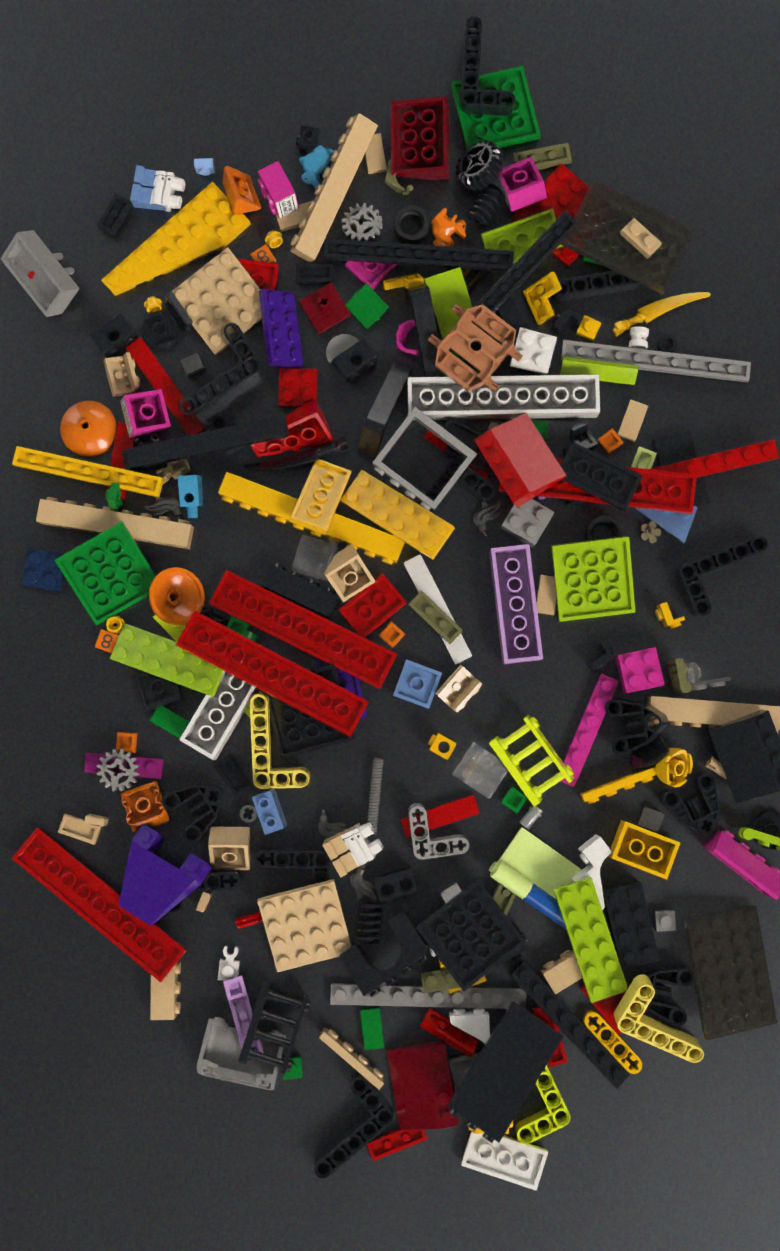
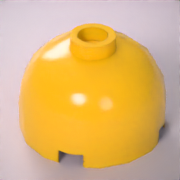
(674, 767)

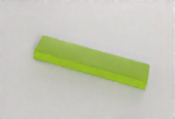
(607, 371)

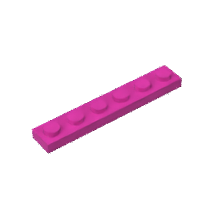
(589, 726)

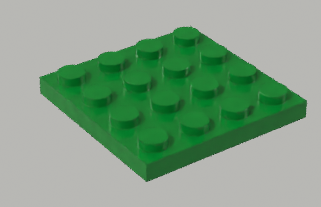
(504, 131)
(107, 572)

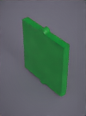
(367, 306)

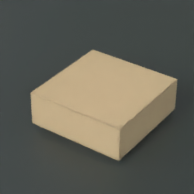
(96, 819)
(204, 900)

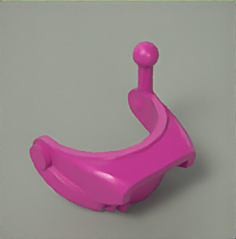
(403, 330)

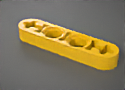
(612, 1042)

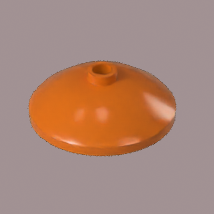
(94, 439)
(187, 595)

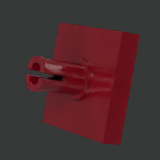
(324, 308)

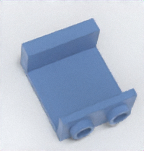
(269, 811)

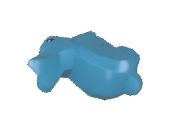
(315, 164)

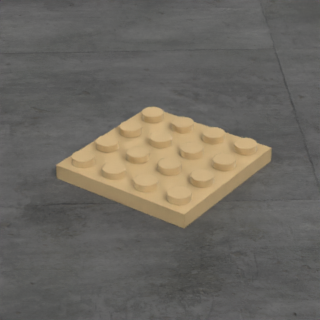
(219, 296)
(305, 925)

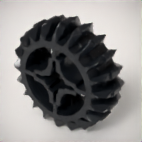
(480, 165)

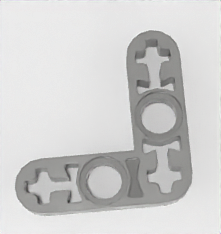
(430, 843)

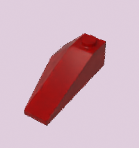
(306, 429)

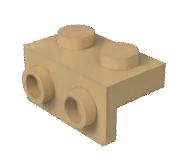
(121, 375)
(458, 689)

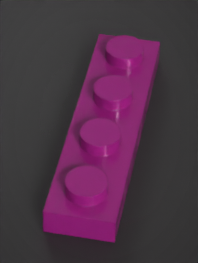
(148, 766)

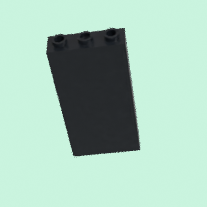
(504, 1072)

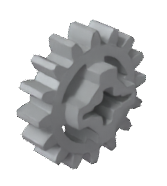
(356, 217)
(119, 762)

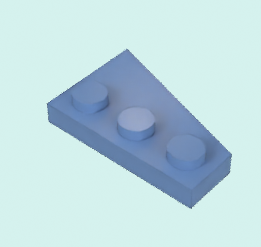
(674, 523)

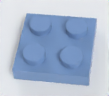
(417, 684)

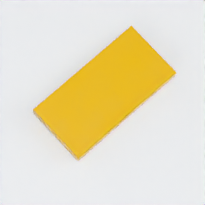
(320, 496)

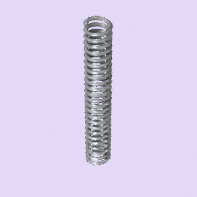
(376, 780)

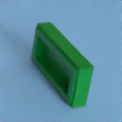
(169, 721)
(372, 1028)

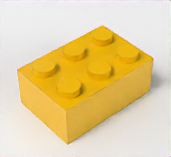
(644, 849)

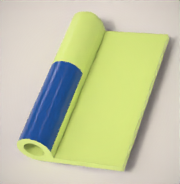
(532, 873)

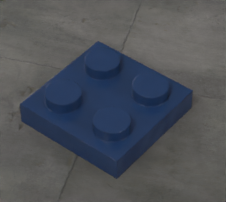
(42, 570)

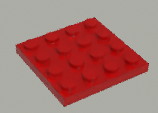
(563, 194)

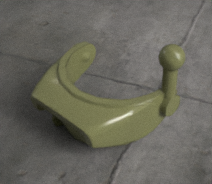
(392, 182)

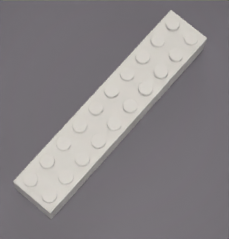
(536, 395)

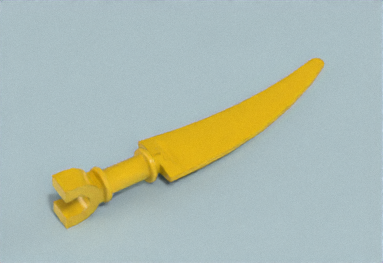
(656, 309)

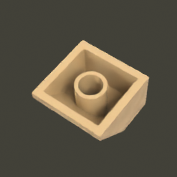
(348, 573)
(229, 848)

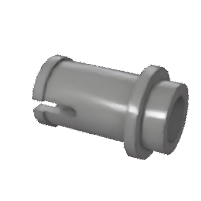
(530, 817)

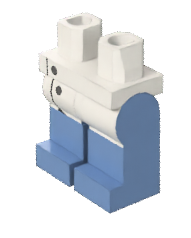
(156, 190)

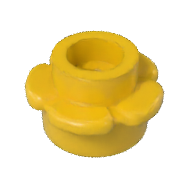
(274, 239)
(153, 304)
(110, 624)

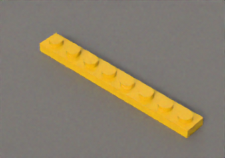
(87, 471)

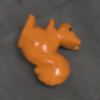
(444, 227)

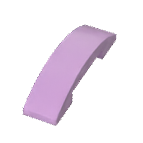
(240, 1009)

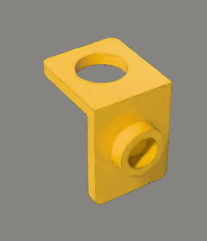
(436, 740)

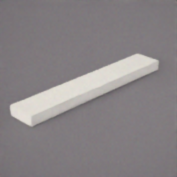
(424, 582)

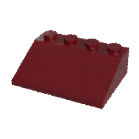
(420, 138)
(421, 1086)

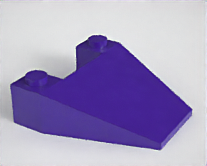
(152, 884)

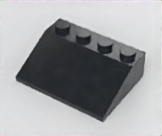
(749, 755)

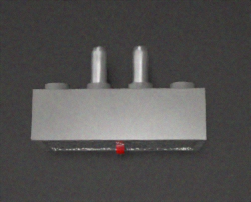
(40, 273)

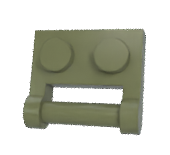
(677, 673)

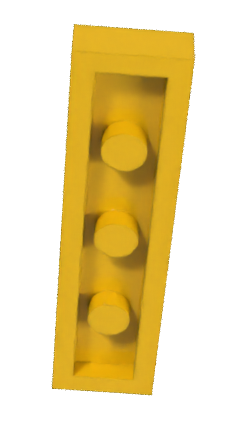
(625, 782)

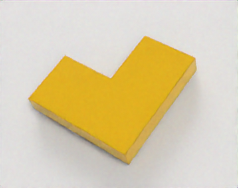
(407, 281)
(538, 295)

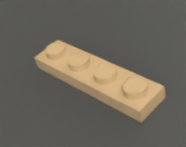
(359, 1062)

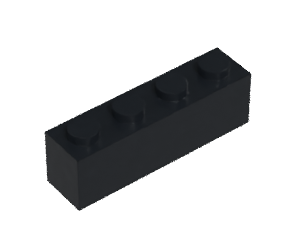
(299, 590)

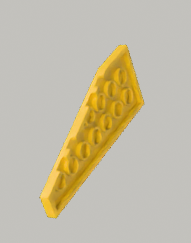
(191, 233)

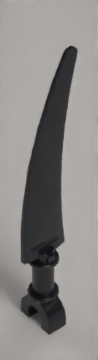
(302, 457)

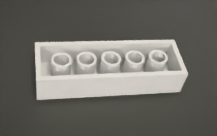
(218, 716)

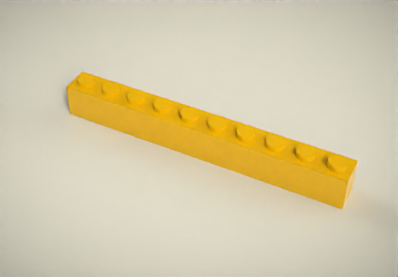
(281, 506)

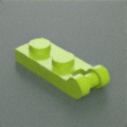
(763, 838)

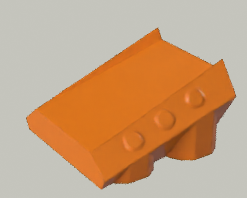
(144, 806)

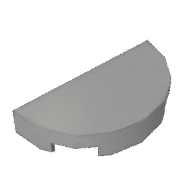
(338, 345)

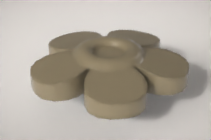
(649, 532)

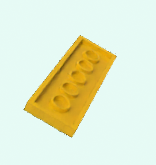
(397, 514)

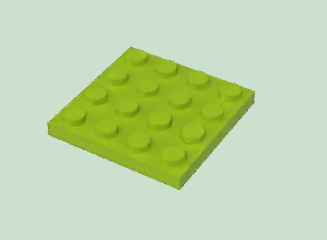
(593, 578)

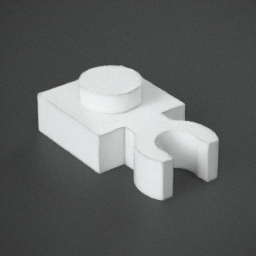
(229, 967)

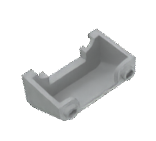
(221, 1055)

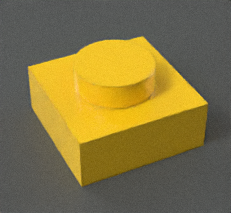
(588, 328)

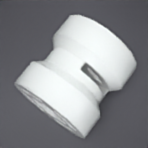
(638, 337)

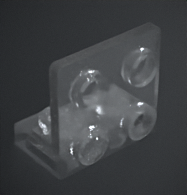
(314, 557)
(694, 674)
(481, 770)

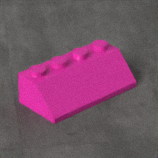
(744, 863)

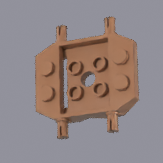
(496, 342)

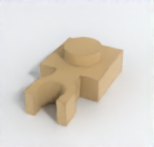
(174, 469)

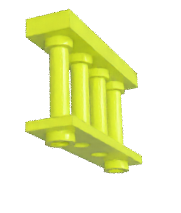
(523, 777)

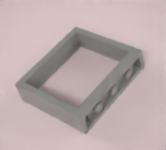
(441, 433)

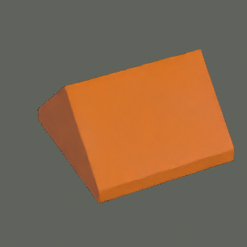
(240, 191)

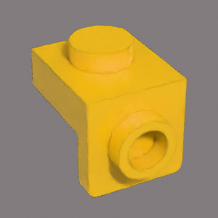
(664, 614)

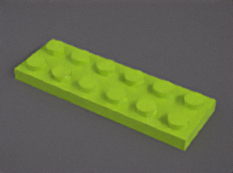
(165, 660)
(590, 939)

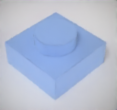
(204, 166)

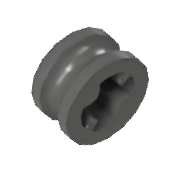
(242, 811)

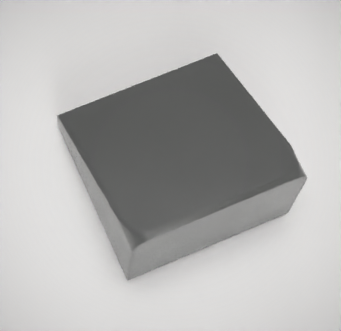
(192, 365)
(651, 819)

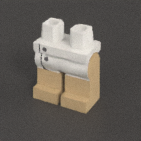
(352, 848)

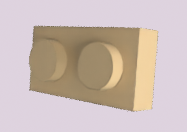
(640, 238)

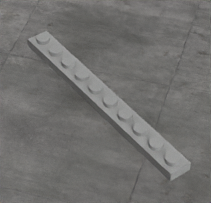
(660, 361)
(415, 997)

